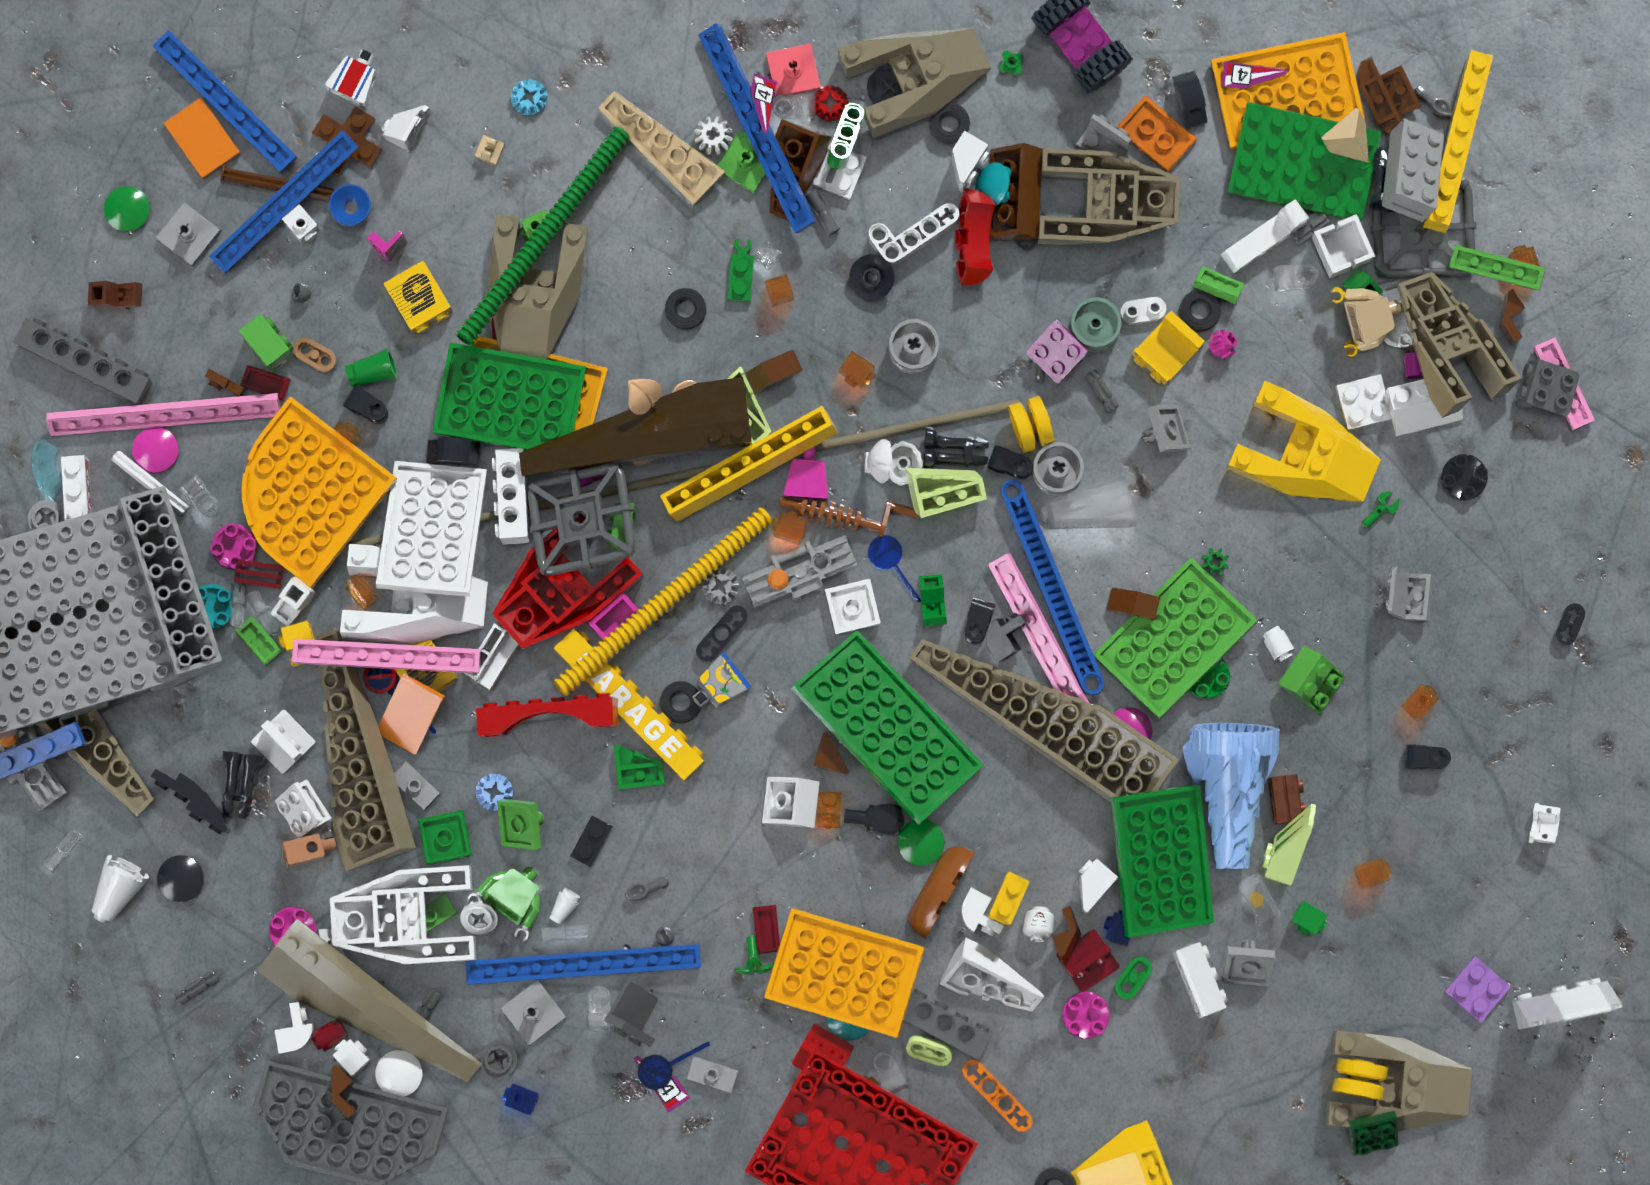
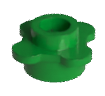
(1007, 67)

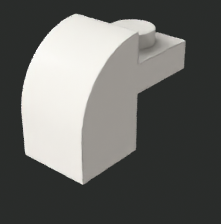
(293, 600)
(973, 911)
(299, 1035)

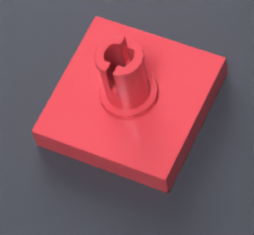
(793, 70)

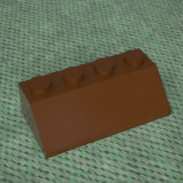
(1024, 193)

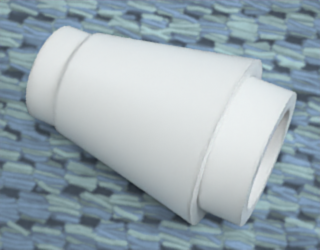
(564, 905)

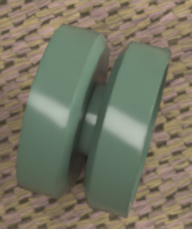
(1096, 310)

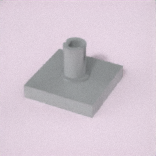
(188, 234)
(1167, 428)
(1248, 965)
(533, 1012)

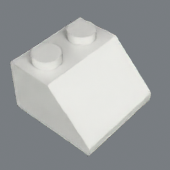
(790, 802)
(1093, 883)

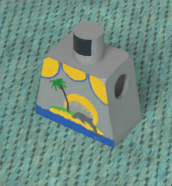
(721, 683)

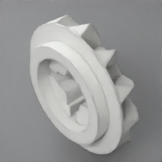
(480, 926)

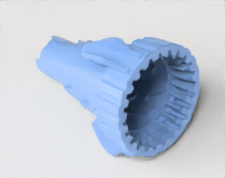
(1235, 765)

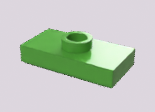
(1218, 285)
(258, 641)
(438, 912)

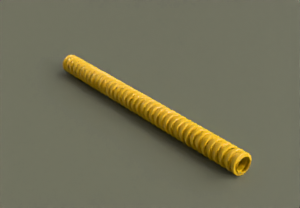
(663, 601)

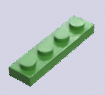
(1497, 267)

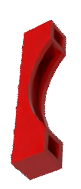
(501, 720)

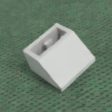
(966, 158)

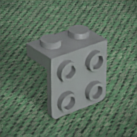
(1409, 595)

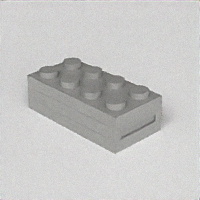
(1413, 170)

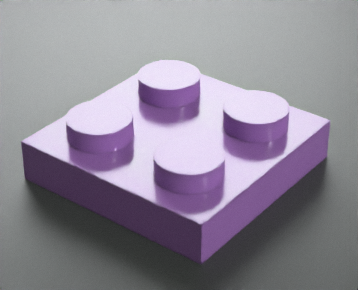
(1477, 989)

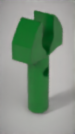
(1381, 509)

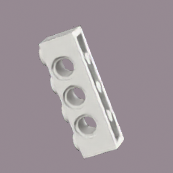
(517, 531)

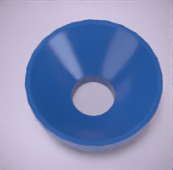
(346, 194)

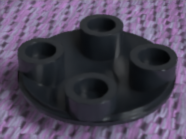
(1464, 477)
(180, 878)

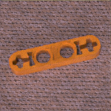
(999, 1093)

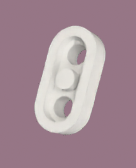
(1143, 310)

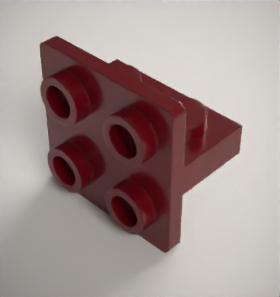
(1090, 961)

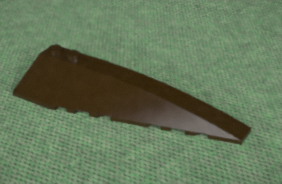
(681, 423)

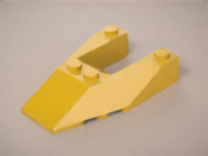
(1319, 457)

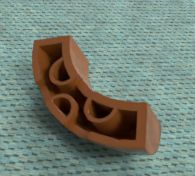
(938, 889)

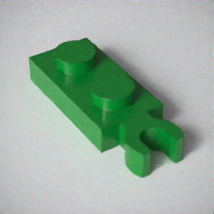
(741, 274)

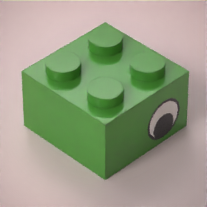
(263, 339)

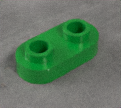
(1133, 978)

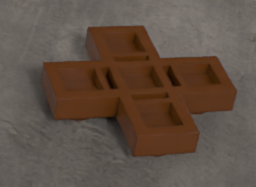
(356, 128)

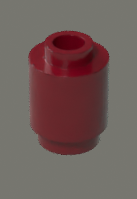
(329, 1035)

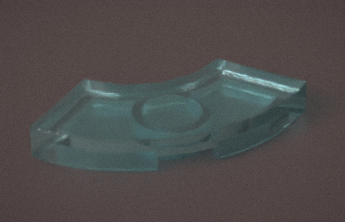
(44, 468)

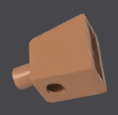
(296, 853)

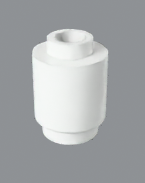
(1278, 644)

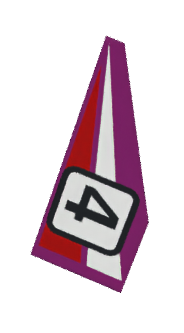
(1244, 75)
(763, 96)
(672, 1094)

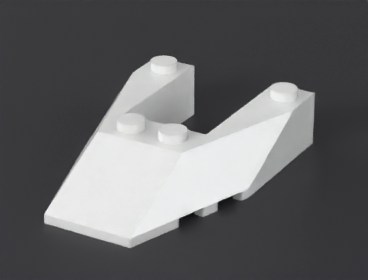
(413, 614)
(390, 917)
(1563, 1004)

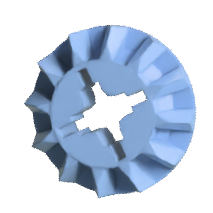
(488, 782)

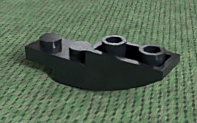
(200, 804)

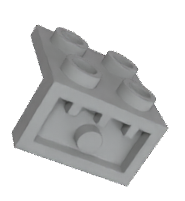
(1104, 137)

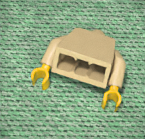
(1368, 317)

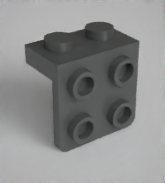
(1547, 387)
(631, 1013)

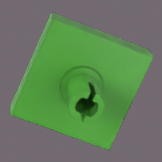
(742, 163)
(519, 824)

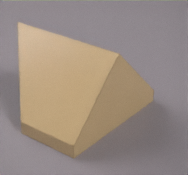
(1348, 137)

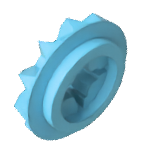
(526, 107)

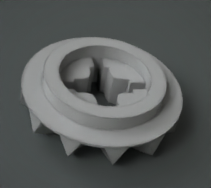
(47, 507)
(717, 596)

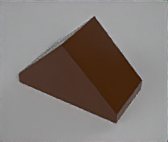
(829, 757)

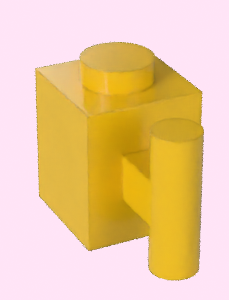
(296, 631)

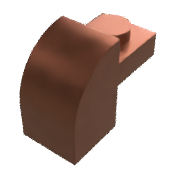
(114, 296)

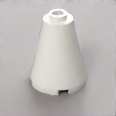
(116, 887)

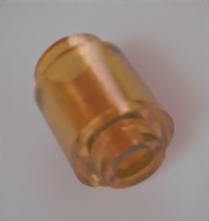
(361, 591)

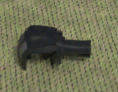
(878, 819)

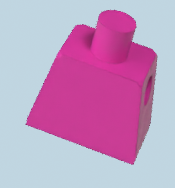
(807, 477)

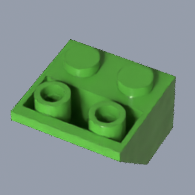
(1312, 679)

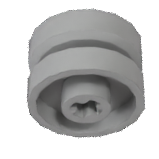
(918, 333)
(1062, 456)

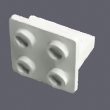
(283, 741)
(302, 808)

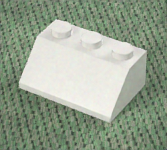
(1414, 410)
(1200, 979)

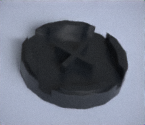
(882, 85)

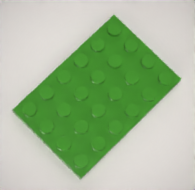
(1189, 636)

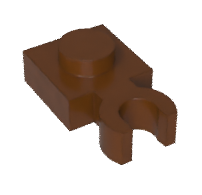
(218, 381)

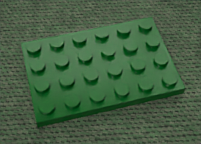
(1286, 161)
(507, 397)
(1162, 860)

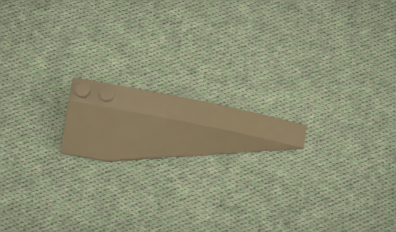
(100, 754)
(366, 797)
(334, 985)

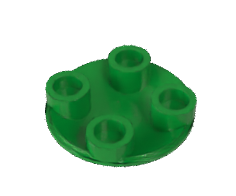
(127, 208)
(1213, 682)
(921, 843)

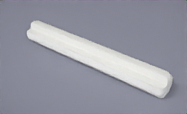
(147, 480)

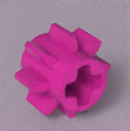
(1223, 344)

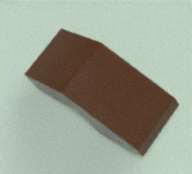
(1511, 308)
(773, 371)
(1133, 603)
(1066, 941)
(340, 1083)

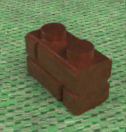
(1286, 798)

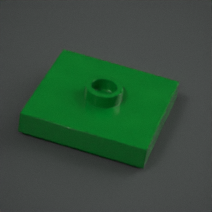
(445, 837)

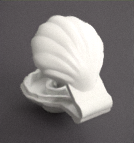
(885, 461)

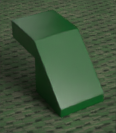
(932, 600)

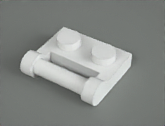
(844, 179)

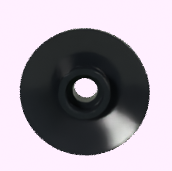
(860, 277)

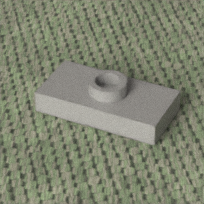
(415, 786)
(712, 1074)

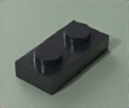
(591, 841)

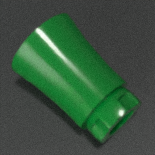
(372, 369)

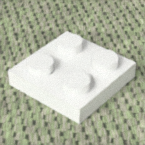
(1364, 402)
(852, 606)

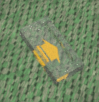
(1258, 898)

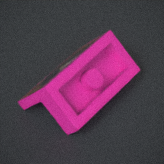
(389, 249)

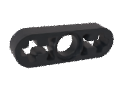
(728, 616)

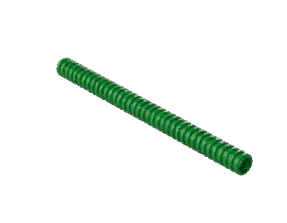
(543, 235)

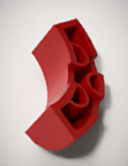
(973, 237)

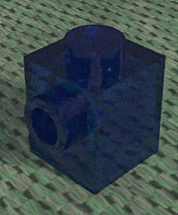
(1115, 929)
(521, 1098)

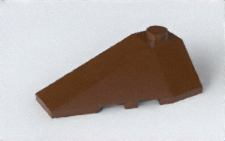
(804, 153)

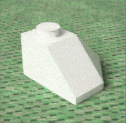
(406, 127)

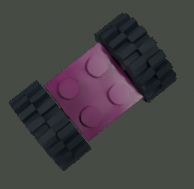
(1082, 41)

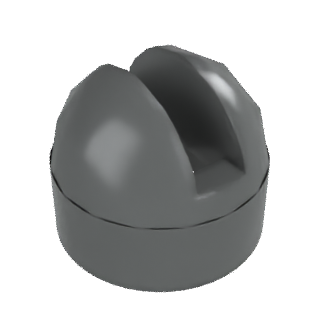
(301, 292)
(670, 934)

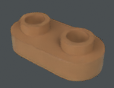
(315, 355)

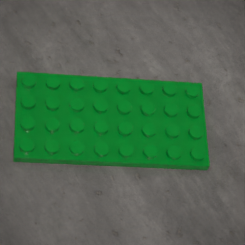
(887, 727)

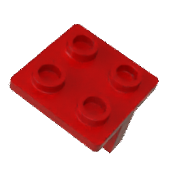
(826, 1043)

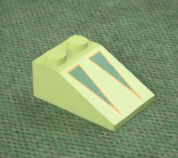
(1288, 846)

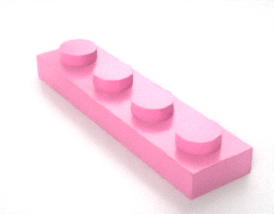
(1580, 413)

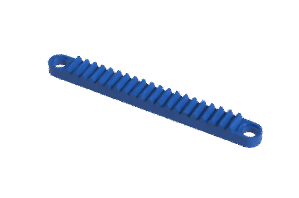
(1052, 587)

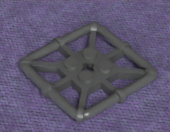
(1415, 241)
(593, 526)

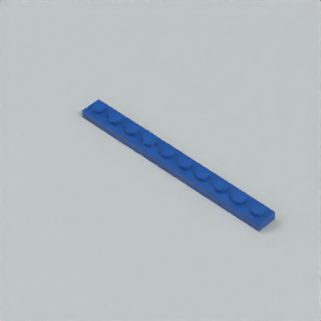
(764, 144)
(583, 964)

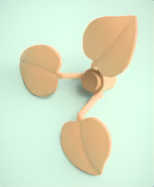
(643, 395)

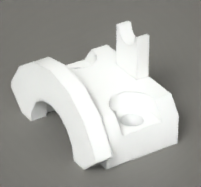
(1545, 824)

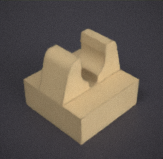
(489, 150)

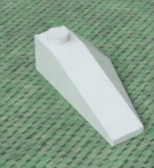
(982, 973)

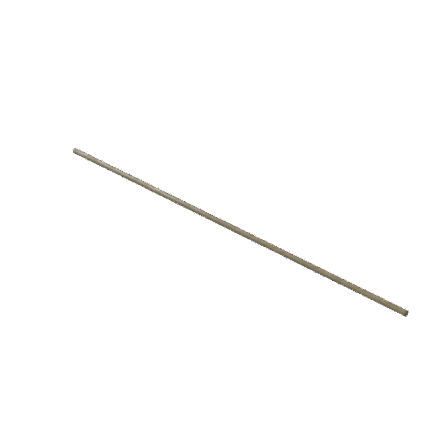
(827, 444)

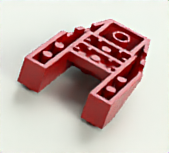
(547, 605)

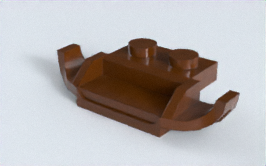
(1387, 94)

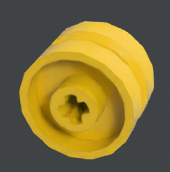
(1034, 423)
(1360, 1078)

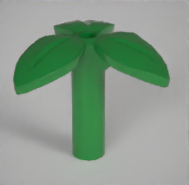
(753, 963)

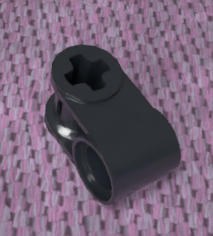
(363, 404)
(1006, 462)
(978, 617)
(1423, 757)

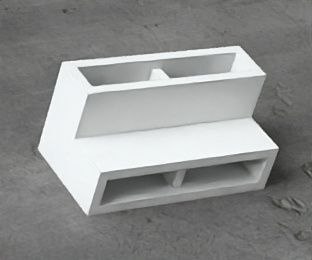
(495, 654)

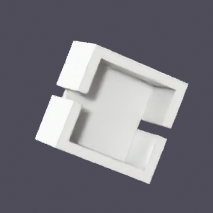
(1344, 247)

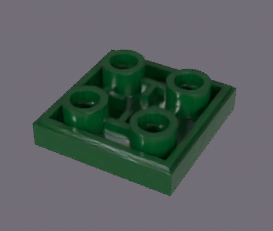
(1373, 1133)

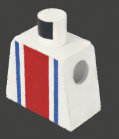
(354, 79)

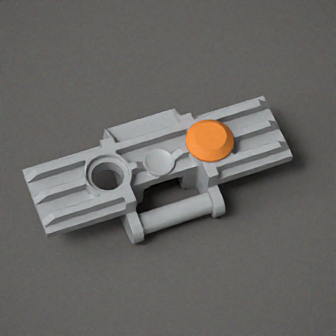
(800, 579)
(48, 787)

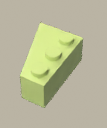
(758, 425)
(943, 489)

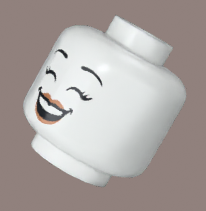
(1038, 923)

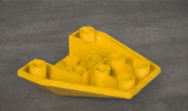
(1125, 1160)

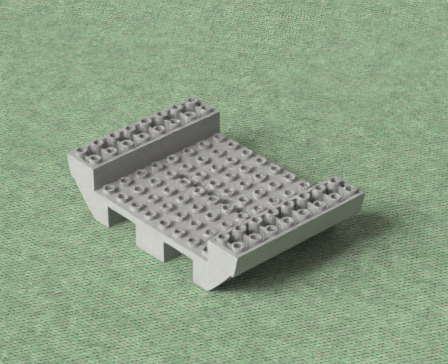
(144, 641)

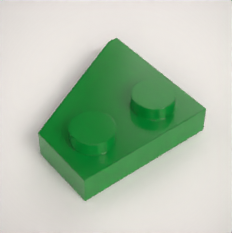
(637, 769)

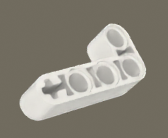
(916, 231)
(1265, 237)

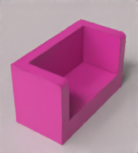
(613, 616)

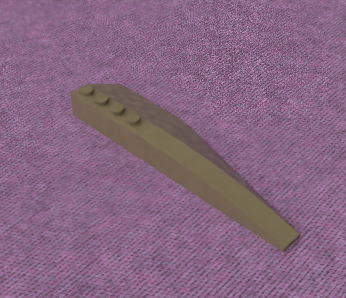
(1062, 728)

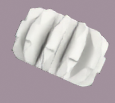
(719, 141)

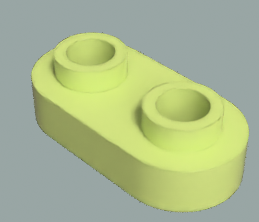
(929, 1050)

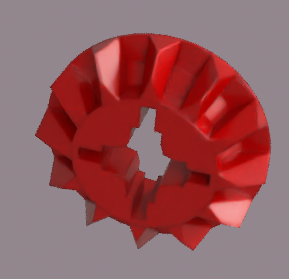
(822, 109)

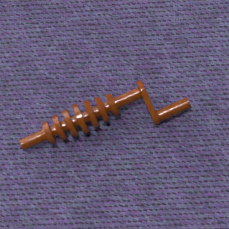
(848, 518)

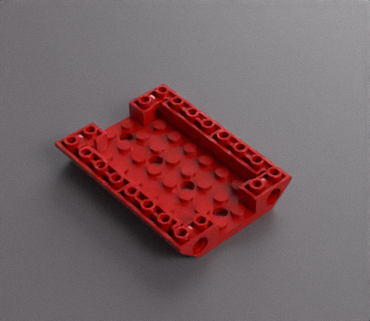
(873, 1122)

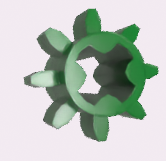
(1217, 555)

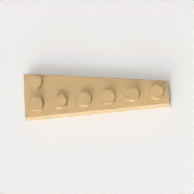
(677, 160)

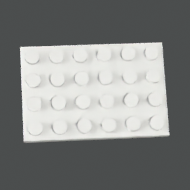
(431, 529)

